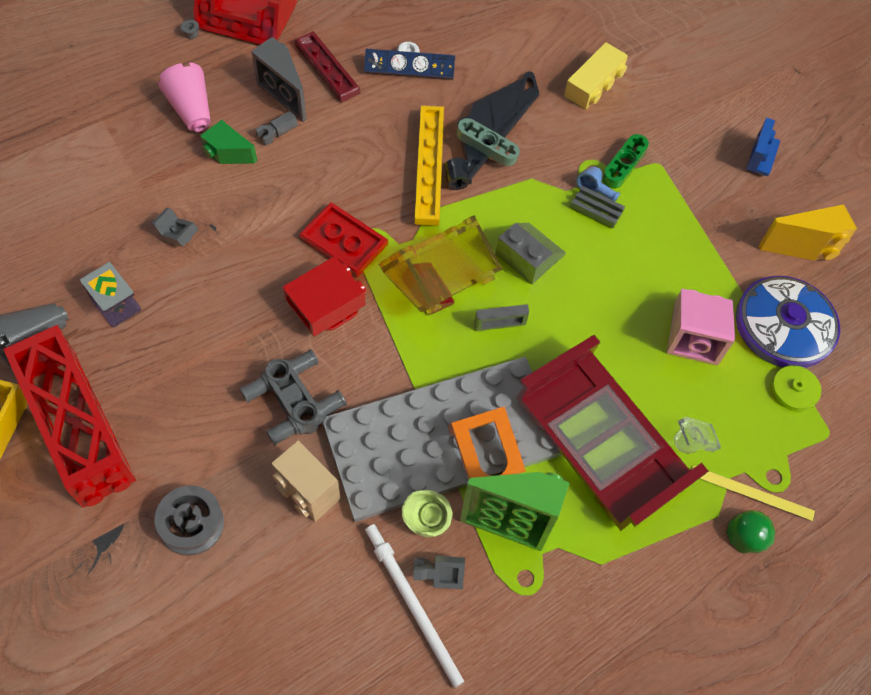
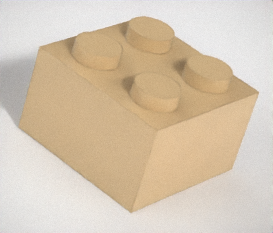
(305, 481)

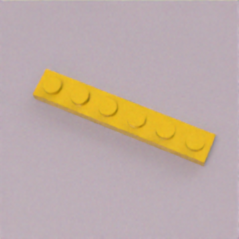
(429, 166)

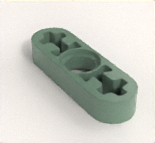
(491, 151)

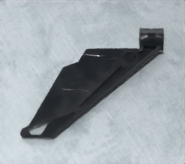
(498, 113)

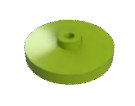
(796, 388)

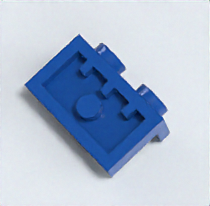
(764, 149)

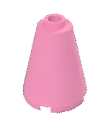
(187, 94)

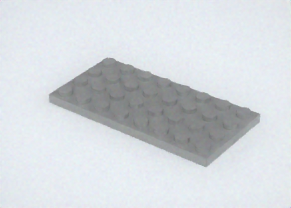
(405, 441)

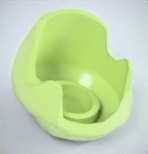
(427, 513)

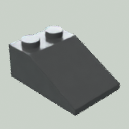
(278, 76)

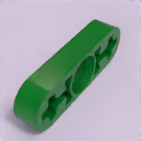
(625, 169)

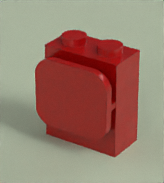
(325, 296)

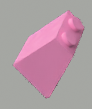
(701, 327)

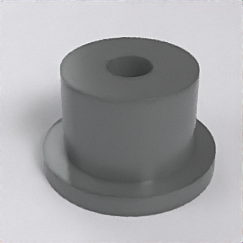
(190, 28)

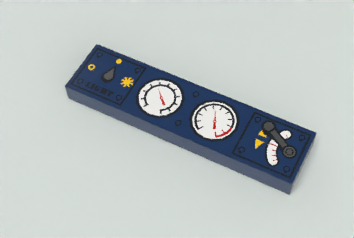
(409, 64)

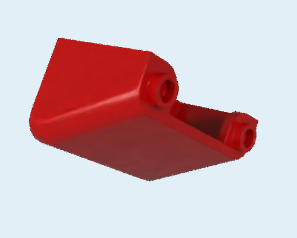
(244, 19)

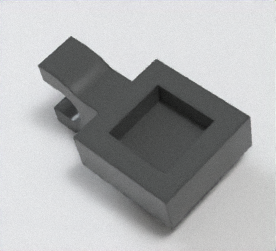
(445, 572)

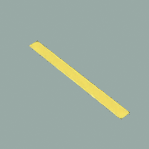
(759, 495)

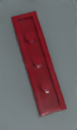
(327, 66)

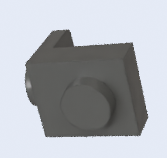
(174, 229)

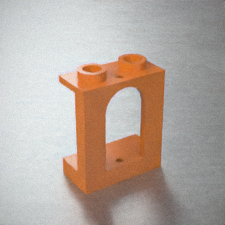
(469, 458)

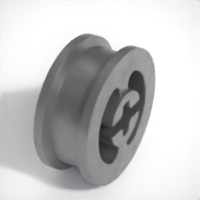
(176, 509)

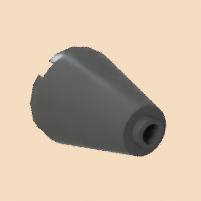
(28, 322)

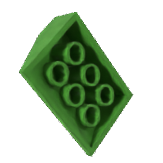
(515, 506)

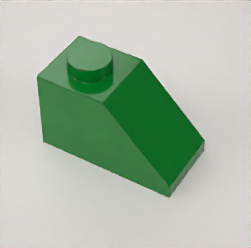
(227, 145)

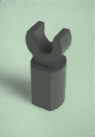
(277, 127)

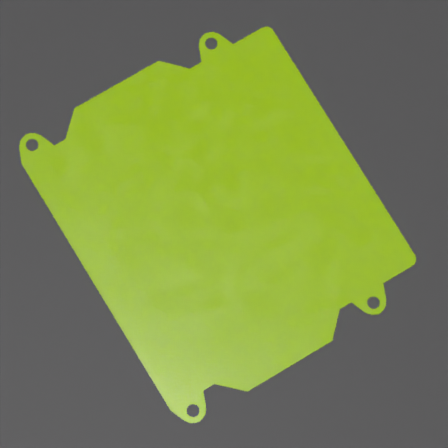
(624, 293)

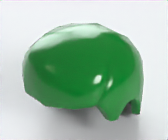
(751, 532)

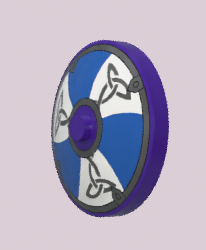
(787, 322)

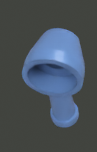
(591, 179)

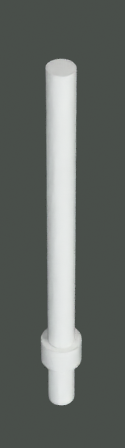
(385, 554)

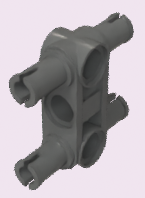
(292, 396)

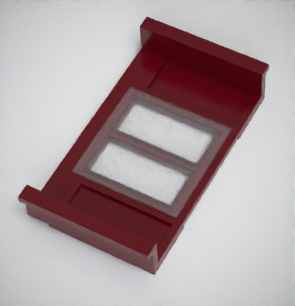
(605, 436)

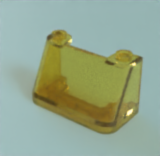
(442, 265)

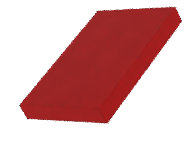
(344, 236)

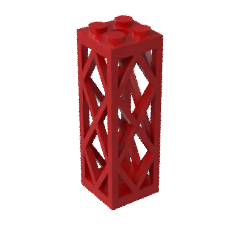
(43, 355)

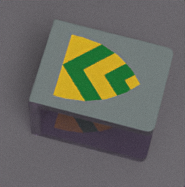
(110, 294)

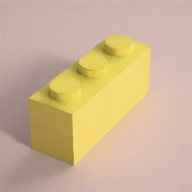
(596, 76)

